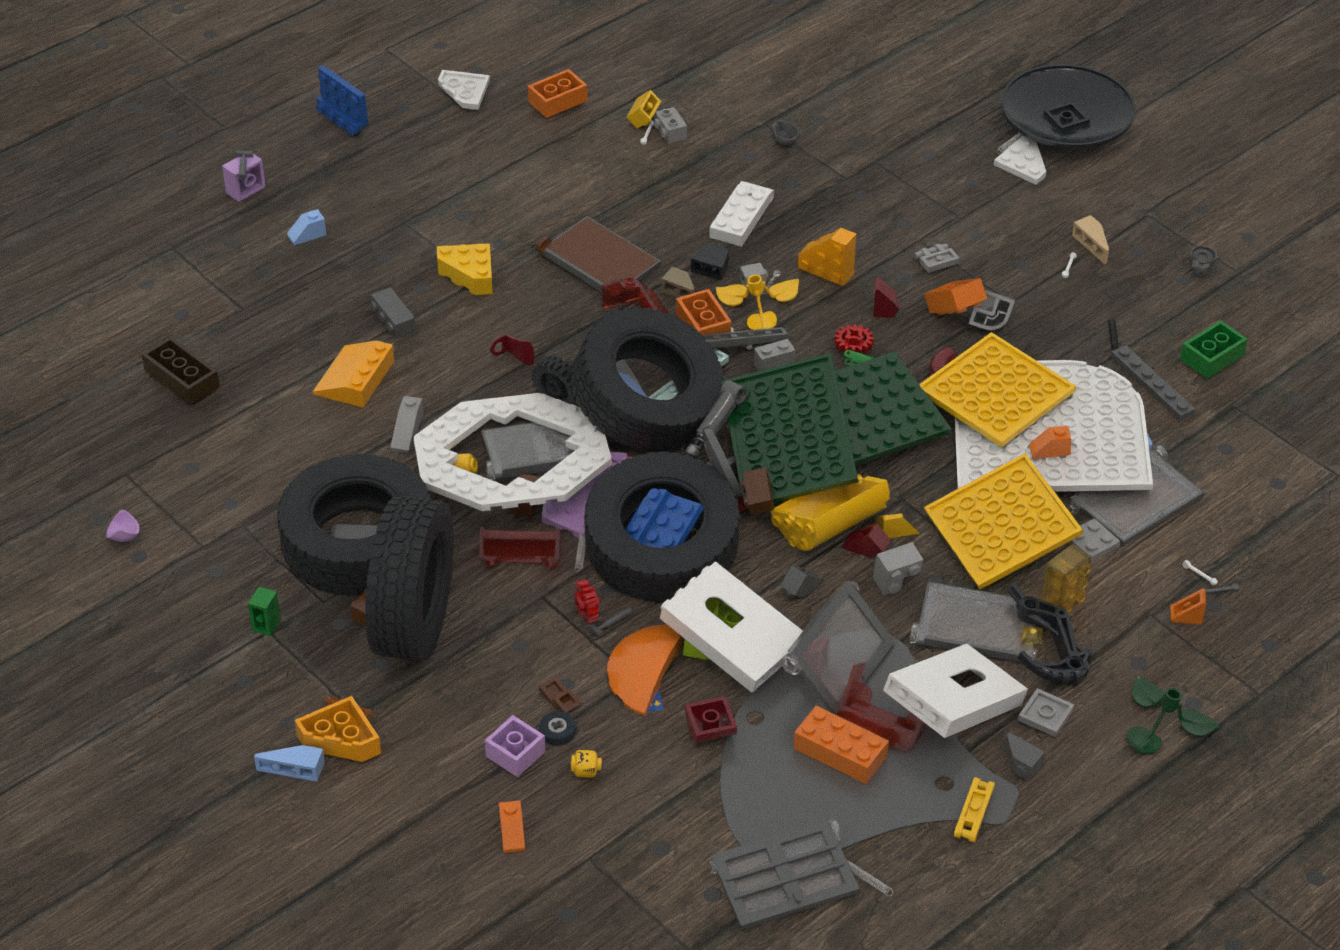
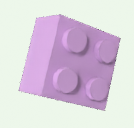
(253, 182)
(515, 746)

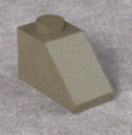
(677, 283)

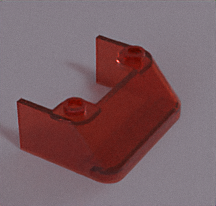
(630, 289)
(520, 547)
(856, 708)

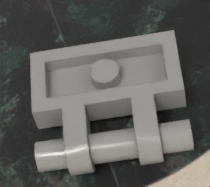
(937, 257)

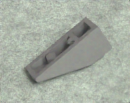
(407, 423)

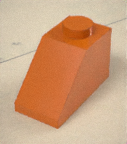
(1052, 443)
(511, 826)

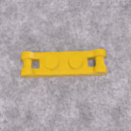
(974, 809)

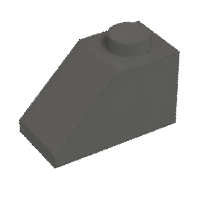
(800, 581)
(1023, 757)

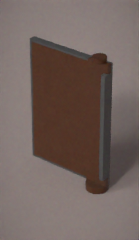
(597, 254)

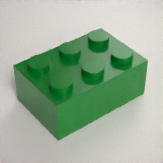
(1213, 349)

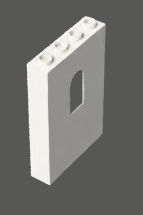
(748, 650)
(945, 704)

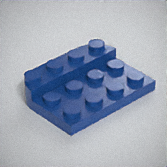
(341, 102)
(663, 519)

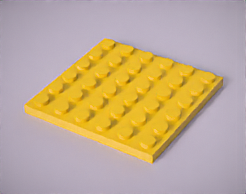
(996, 389)
(1003, 521)

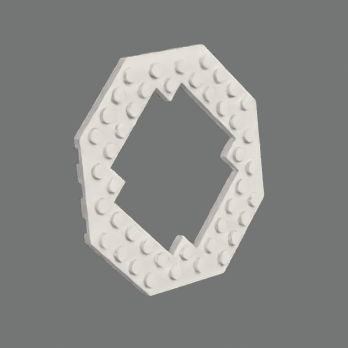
(559, 483)

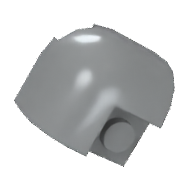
(992, 312)

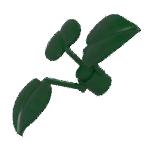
(1148, 694)

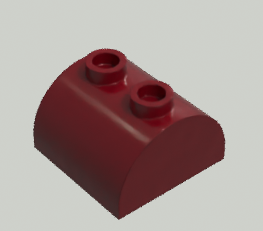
(710, 720)

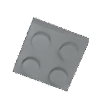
(1096, 540)
(1046, 712)

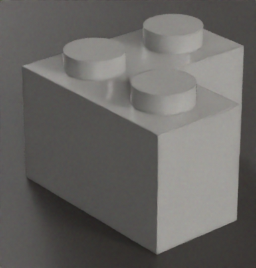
(894, 566)

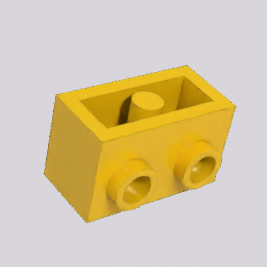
(643, 109)

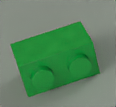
(264, 611)

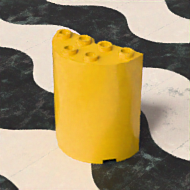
(824, 514)

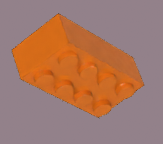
(841, 744)

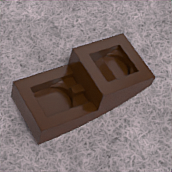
(559, 696)

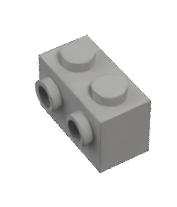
(670, 125)
(774, 355)

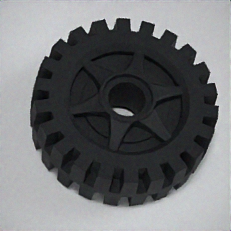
(553, 378)

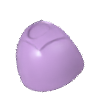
(123, 527)

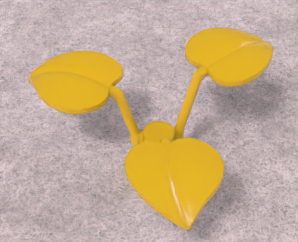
(734, 294)

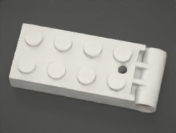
(741, 213)

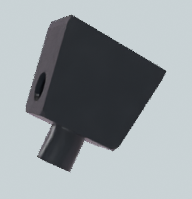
(711, 261)

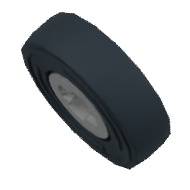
(554, 720)

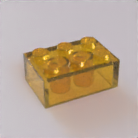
(1067, 578)

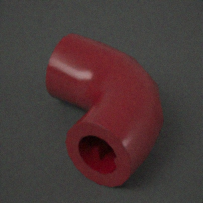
(941, 359)

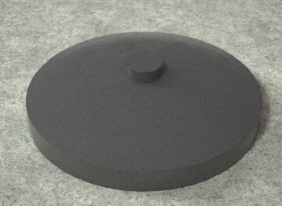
(718, 459)

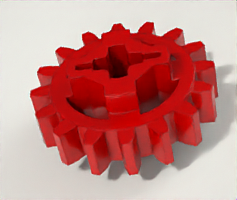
(854, 339)
(586, 601)

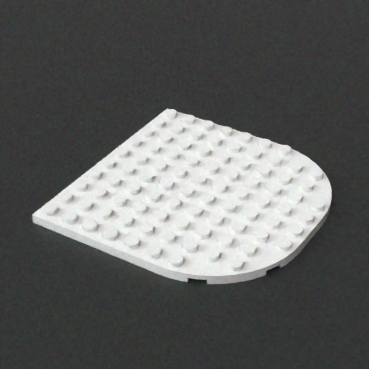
(1104, 429)

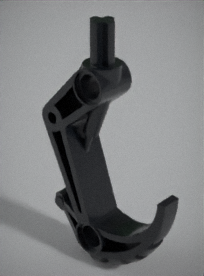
(1052, 617)

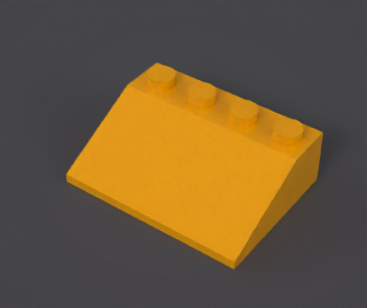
(356, 372)

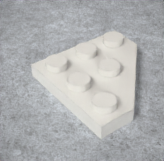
(464, 87)
(1023, 160)

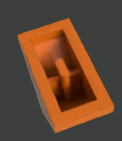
(1189, 609)

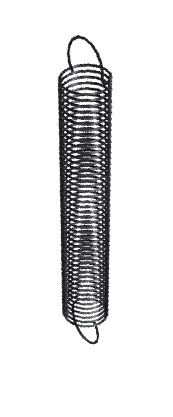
(1114, 330)

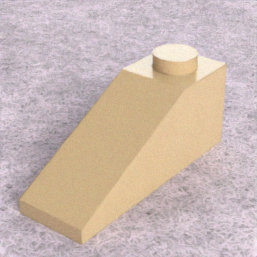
(1091, 235)

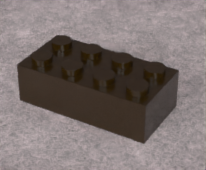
(180, 370)

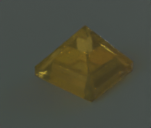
(1032, 635)

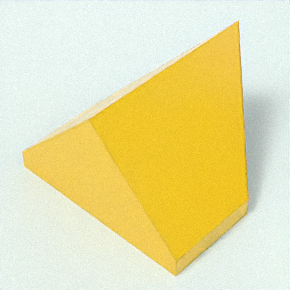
(895, 525)

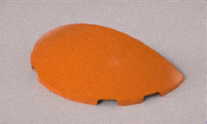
(640, 664)

